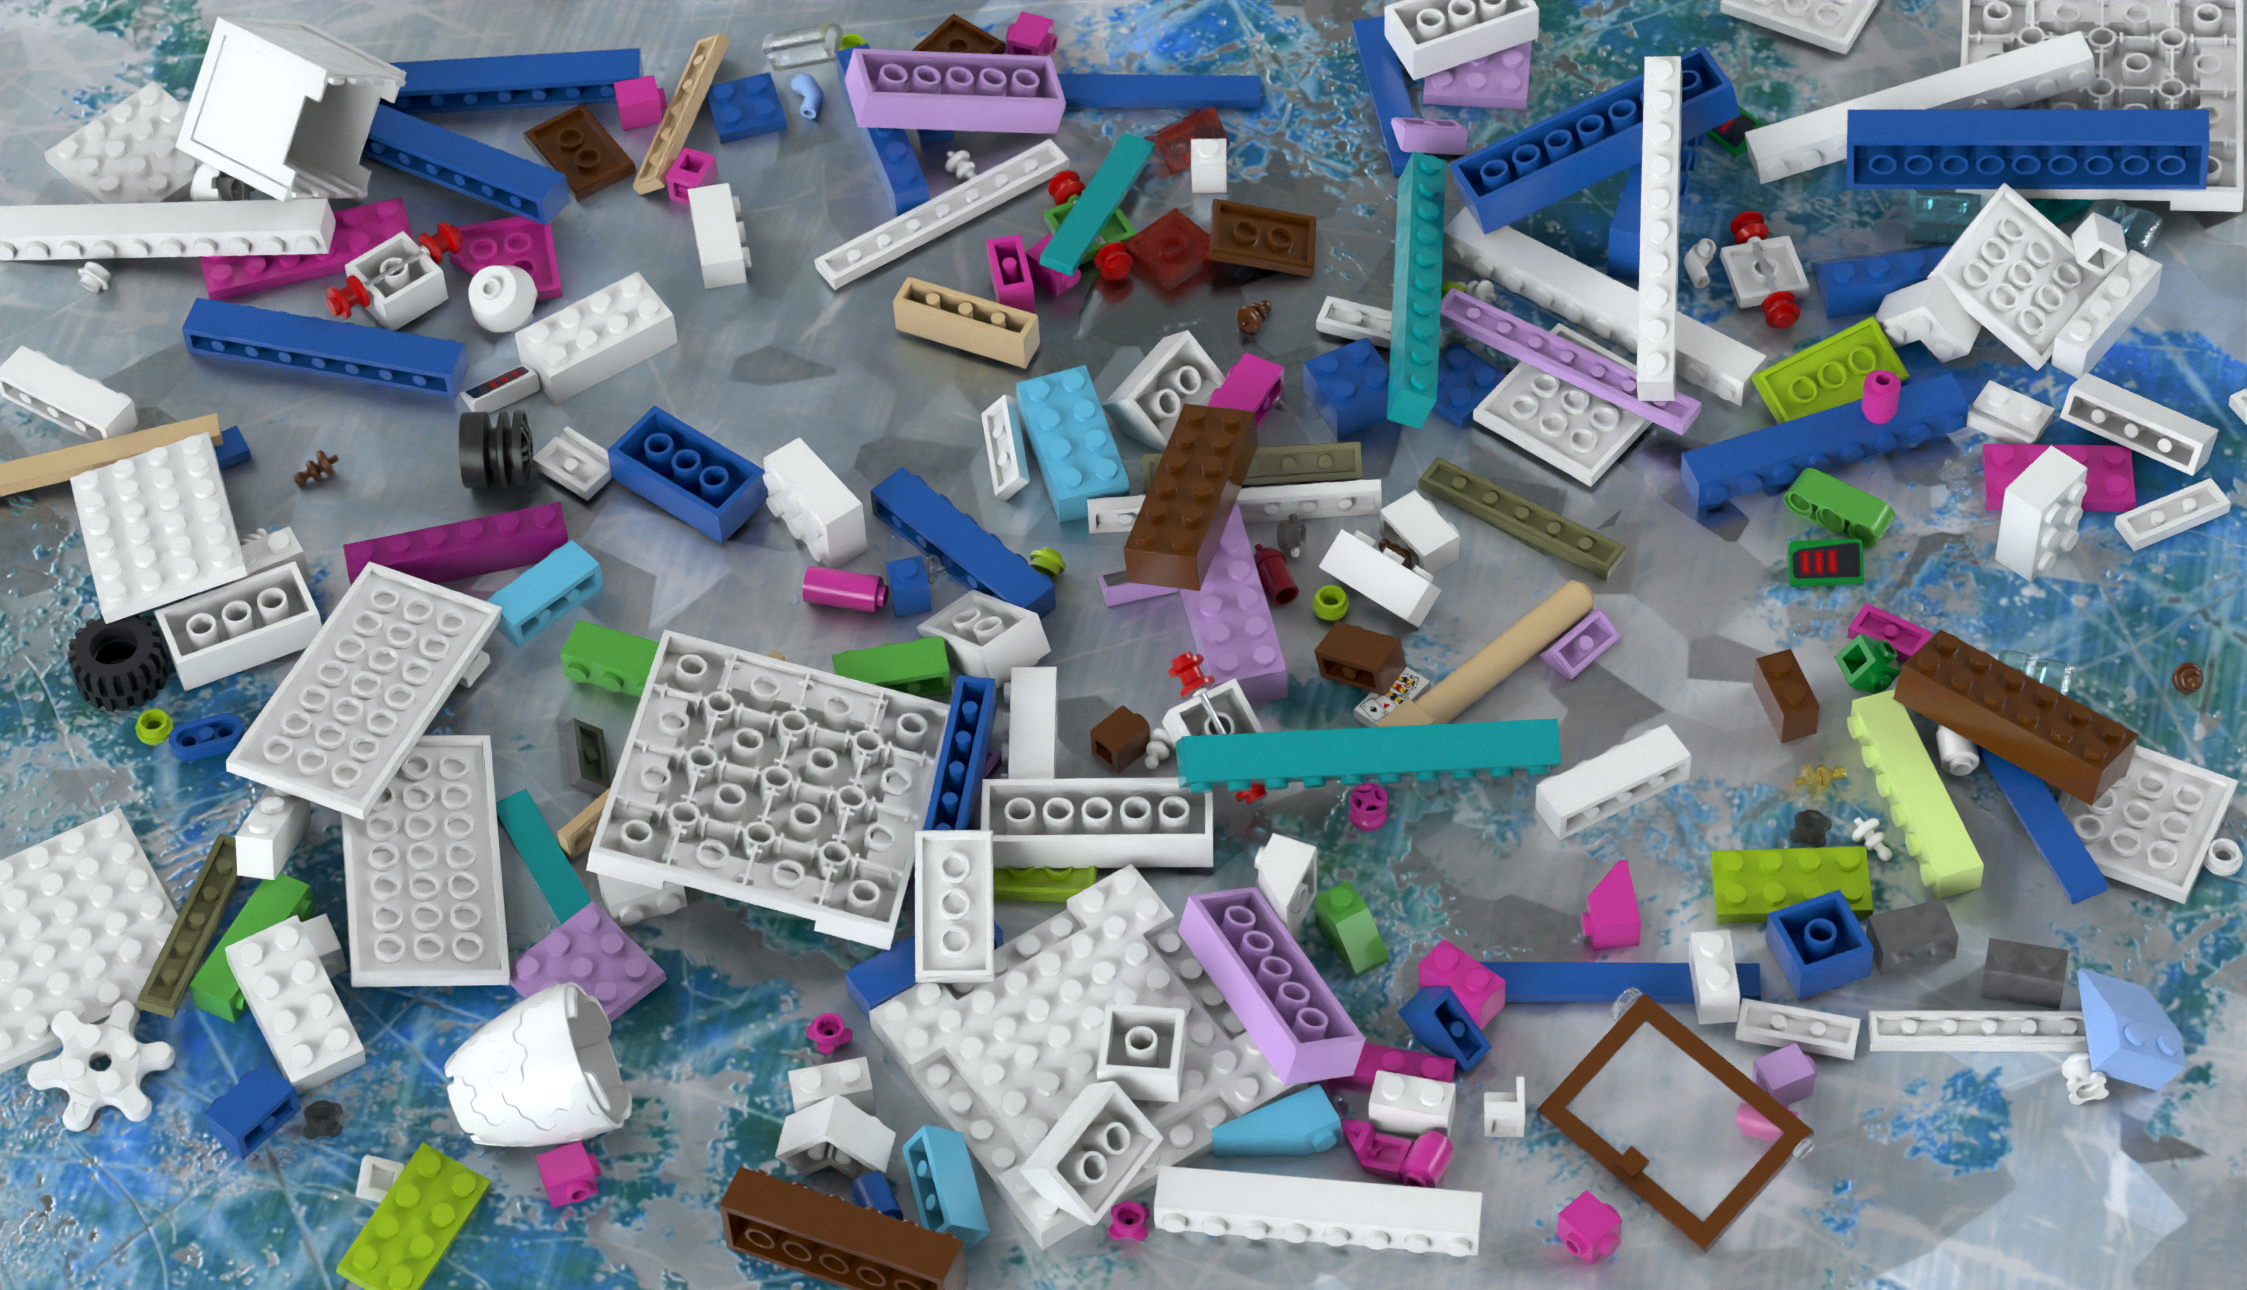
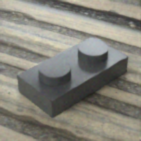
(587, 757)

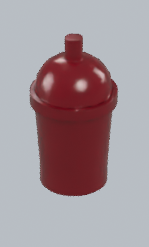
(1275, 575)

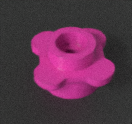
(826, 1024)
(1129, 1212)

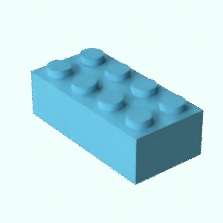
(1071, 441)

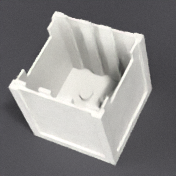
(286, 108)

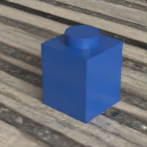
(908, 586)

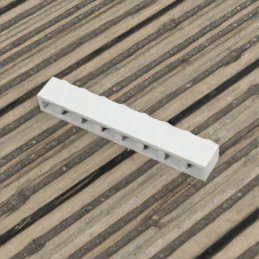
(1318, 1210)

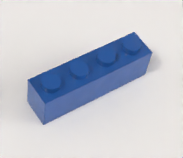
(889, 974)

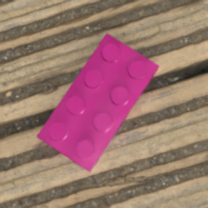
(2107, 478)

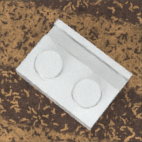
(2009, 415)
(574, 463)

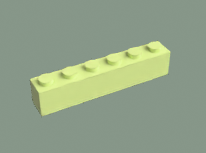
(1915, 795)

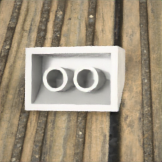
(1158, 388)
(1092, 1152)

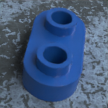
(206, 736)

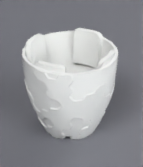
(540, 1073)

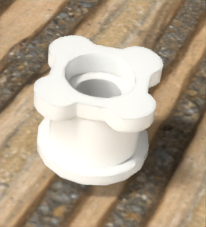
(2082, 1081)

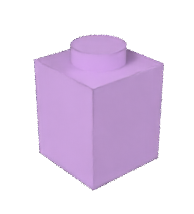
(1785, 1074)

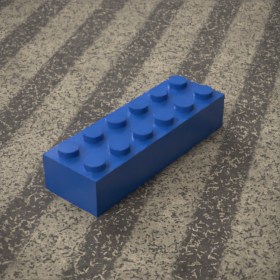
(1625, 225)

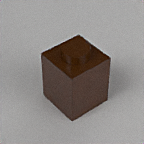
(1120, 739)

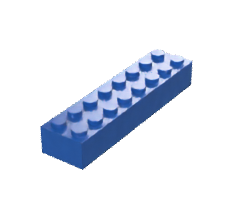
(1583, 145)

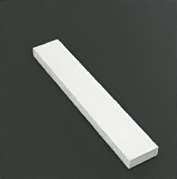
(1977, 1031)

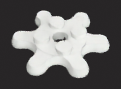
(114, 1086)

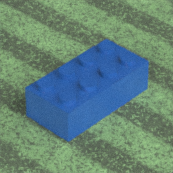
(688, 474)

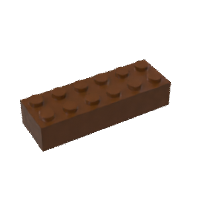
(1191, 497)
(2016, 717)
(836, 1238)

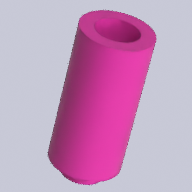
(844, 589)

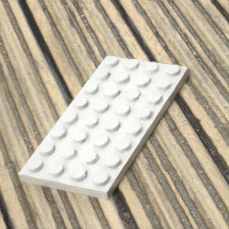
(364, 690)
(428, 873)

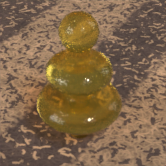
(1822, 776)

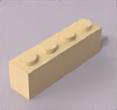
(966, 322)

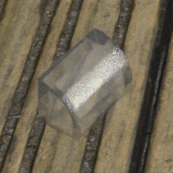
(803, 46)

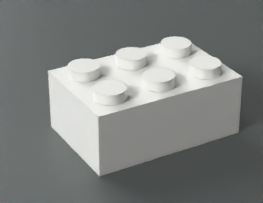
(814, 504)
(2041, 514)

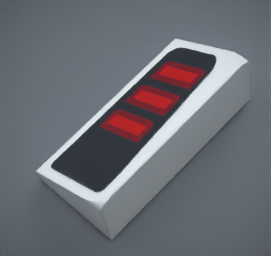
(502, 390)

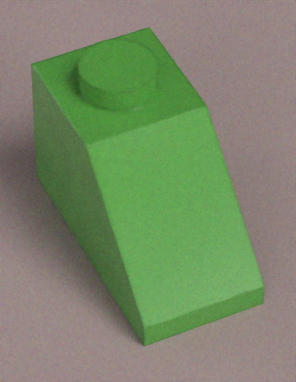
(1350, 928)

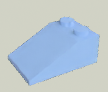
(2128, 1032)

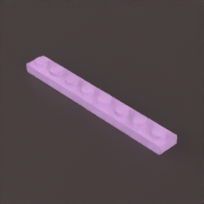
(1562, 359)

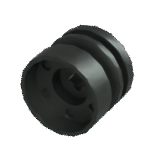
(495, 449)

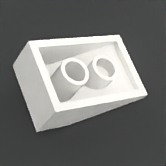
(988, 636)

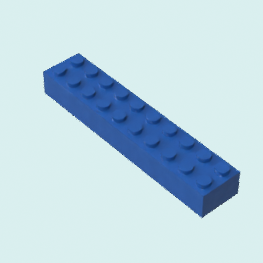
(2028, 149)

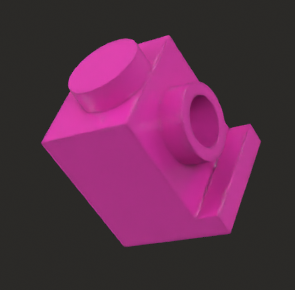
(690, 171)
(1049, 279)

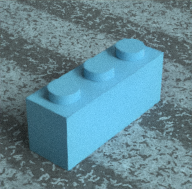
(547, 592)
(945, 1184)

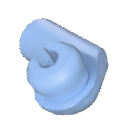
(812, 92)

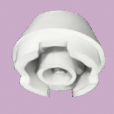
(502, 298)

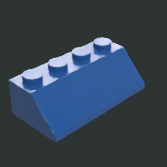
(1860, 282)

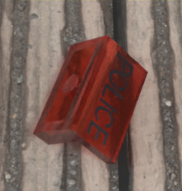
(1175, 138)

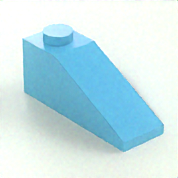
(1285, 1128)

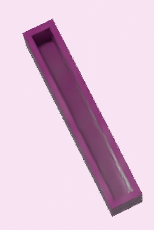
(465, 546)

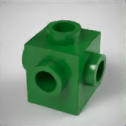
(1868, 664)

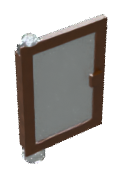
(1675, 1121)

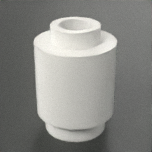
(1956, 753)

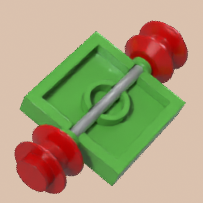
(1108, 249)

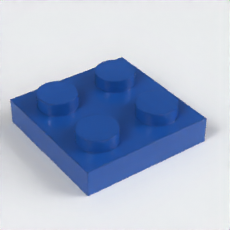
(745, 108)
(1463, 383)

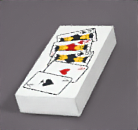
(1375, 706)

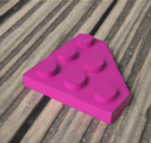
(514, 243)

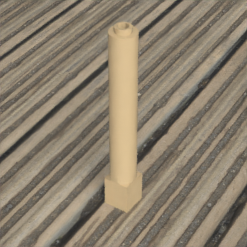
(1496, 659)

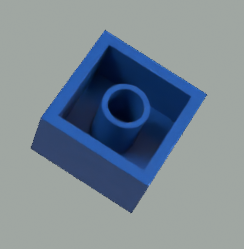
(1348, 387)
(1819, 944)

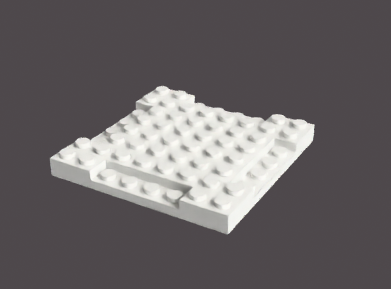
(2143, 59)
(772, 787)
(1022, 1048)

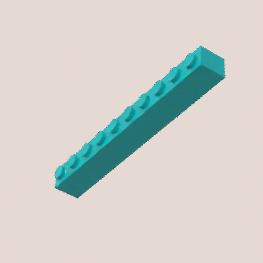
(1417, 291)
(1368, 754)

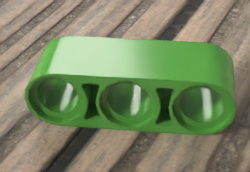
(1839, 507)

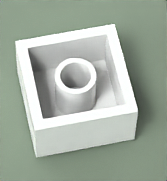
(1143, 1051)

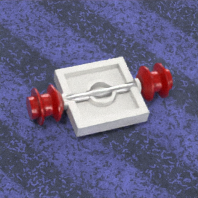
(1764, 270)

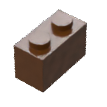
(1360, 658)
(1786, 695)

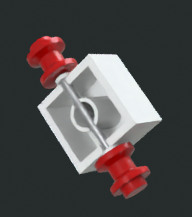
(397, 278)
(1210, 712)

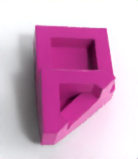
(1376, 1152)

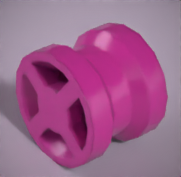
(1361, 800)

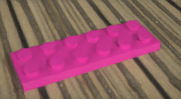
(354, 234)

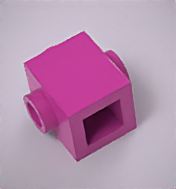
(1031, 36)
(568, 1173)
(1589, 1228)

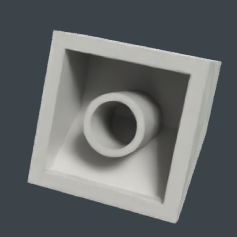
(1287, 878)

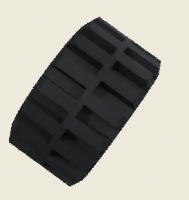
(120, 683)

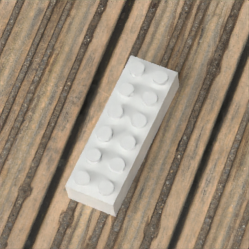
(1097, 823)

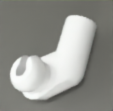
(1697, 261)

